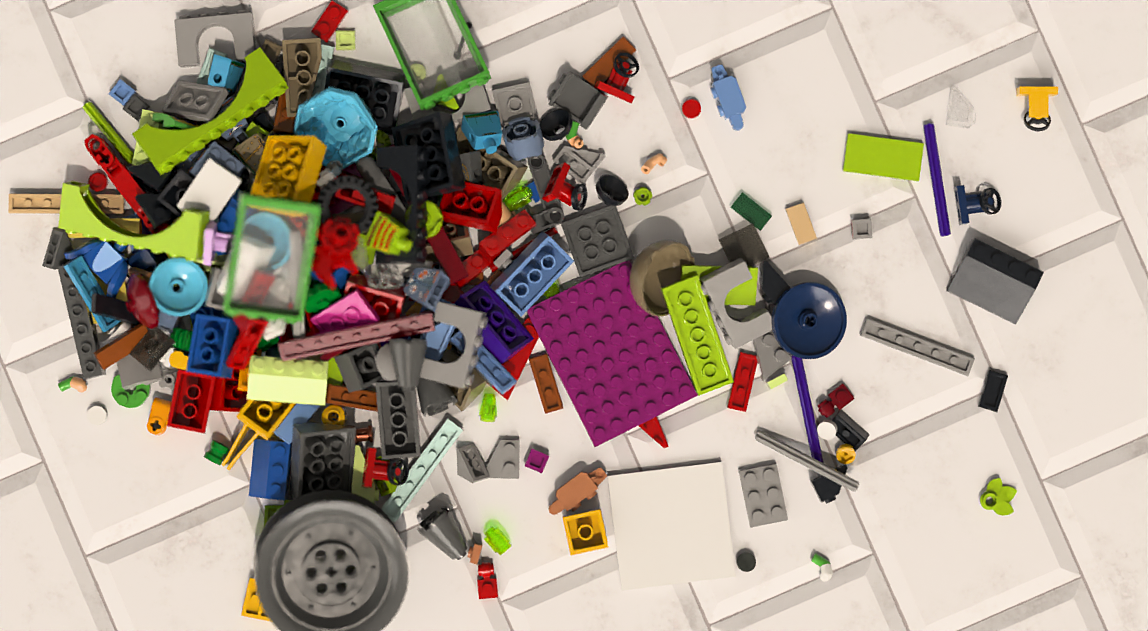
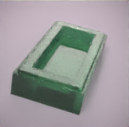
(751, 211)

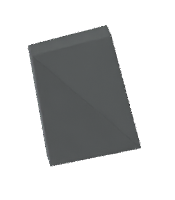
(58, 245)

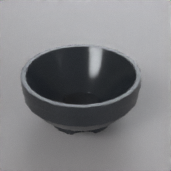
(554, 121)
(614, 188)

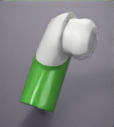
(825, 566)

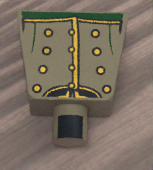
(251, 150)

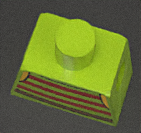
(387, 235)

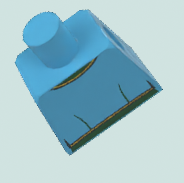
(225, 73)
(483, 130)

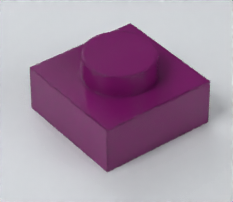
(536, 460)

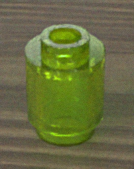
(518, 198)
(497, 540)

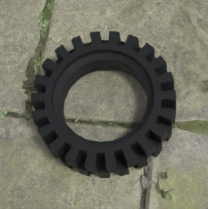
(354, 183)

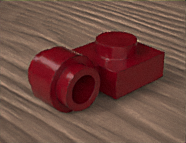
(839, 397)

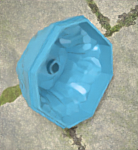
(322, 118)

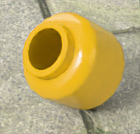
(330, 410)

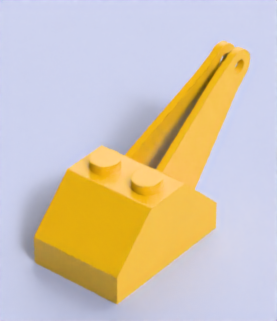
(263, 418)

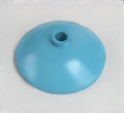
(191, 284)

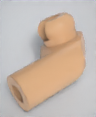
(650, 163)

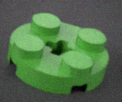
(124, 398)

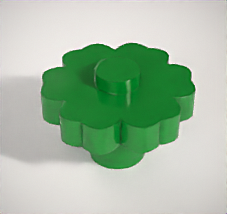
(320, 296)

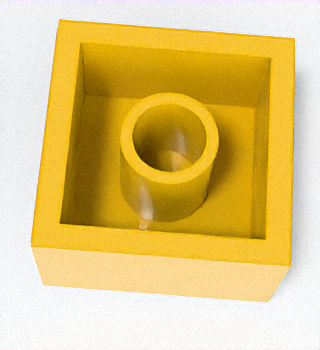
(585, 531)

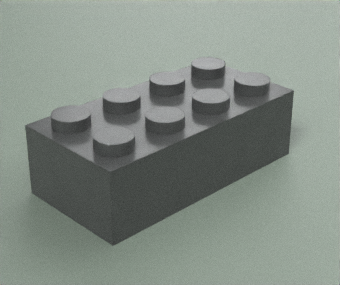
(397, 421)

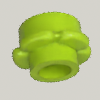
(637, 194)

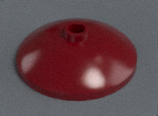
(141, 301)

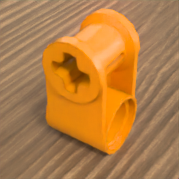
(159, 412)

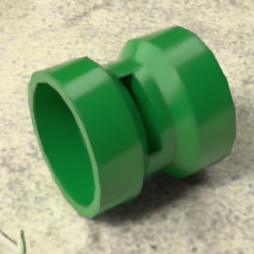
(216, 452)

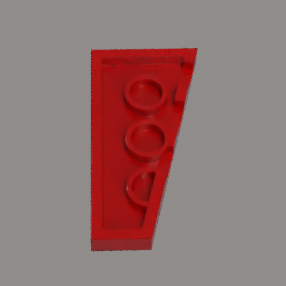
(517, 362)

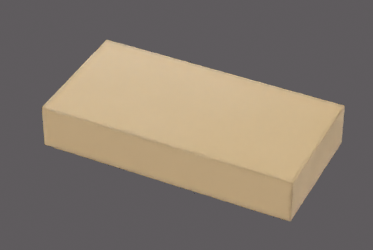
(801, 223)

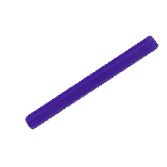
(937, 181)
(807, 409)

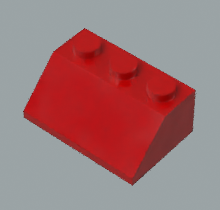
(473, 207)
(385, 302)
(226, 395)
(191, 401)

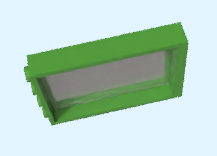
(432, 48)
(271, 257)

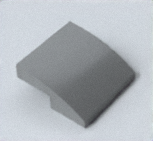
(134, 373)

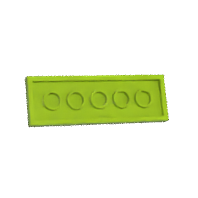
(697, 335)

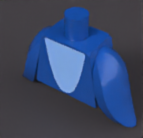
(105, 260)

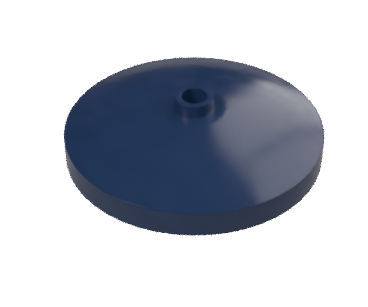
(825, 320)

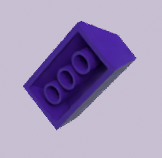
(503, 333)

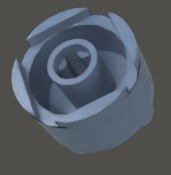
(523, 138)

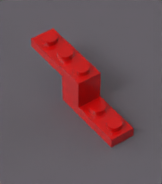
(384, 200)
(495, 245)
(247, 341)

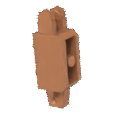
(576, 490)

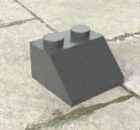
(359, 367)

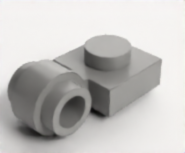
(331, 171)

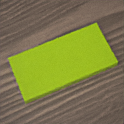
(883, 157)
(740, 295)

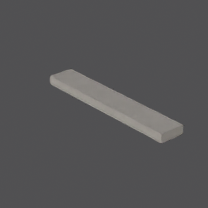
(917, 347)

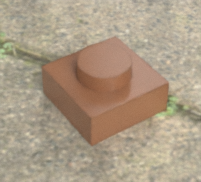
(474, 553)

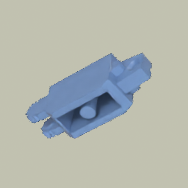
(729, 96)

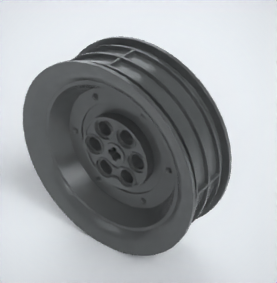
(328, 523)

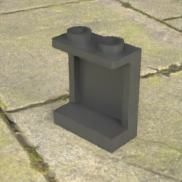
(578, 99)

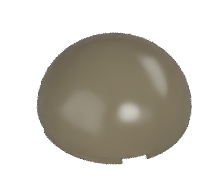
(655, 268)

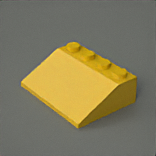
(289, 167)

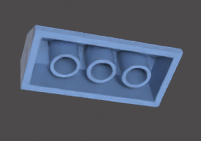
(531, 273)

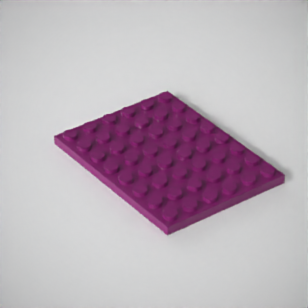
(610, 355)

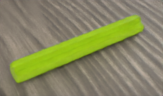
(109, 132)

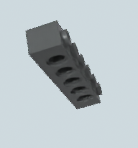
(82, 327)

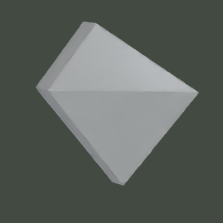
(470, 464)

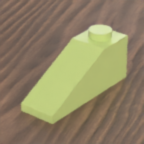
(369, 493)

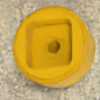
(845, 454)

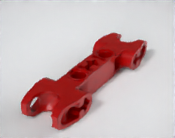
(120, 177)
(324, 263)

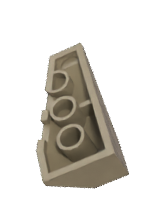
(301, 68)
(498, 168)
(467, 395)

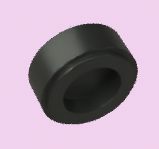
(746, 562)

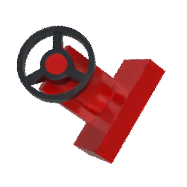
(619, 78)
(563, 191)
(382, 470)

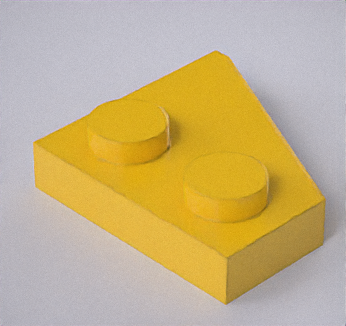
(252, 606)

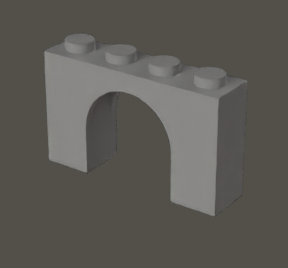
(189, 31)
(475, 102)
(717, 286)
(471, 324)

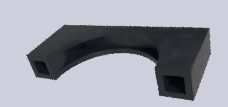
(411, 165)

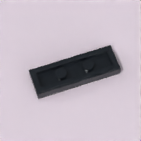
(112, 308)

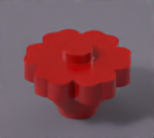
(339, 236)

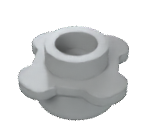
(165, 383)

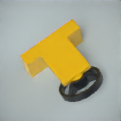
(1037, 105)

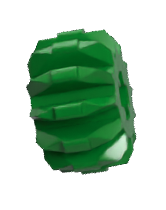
(182, 338)

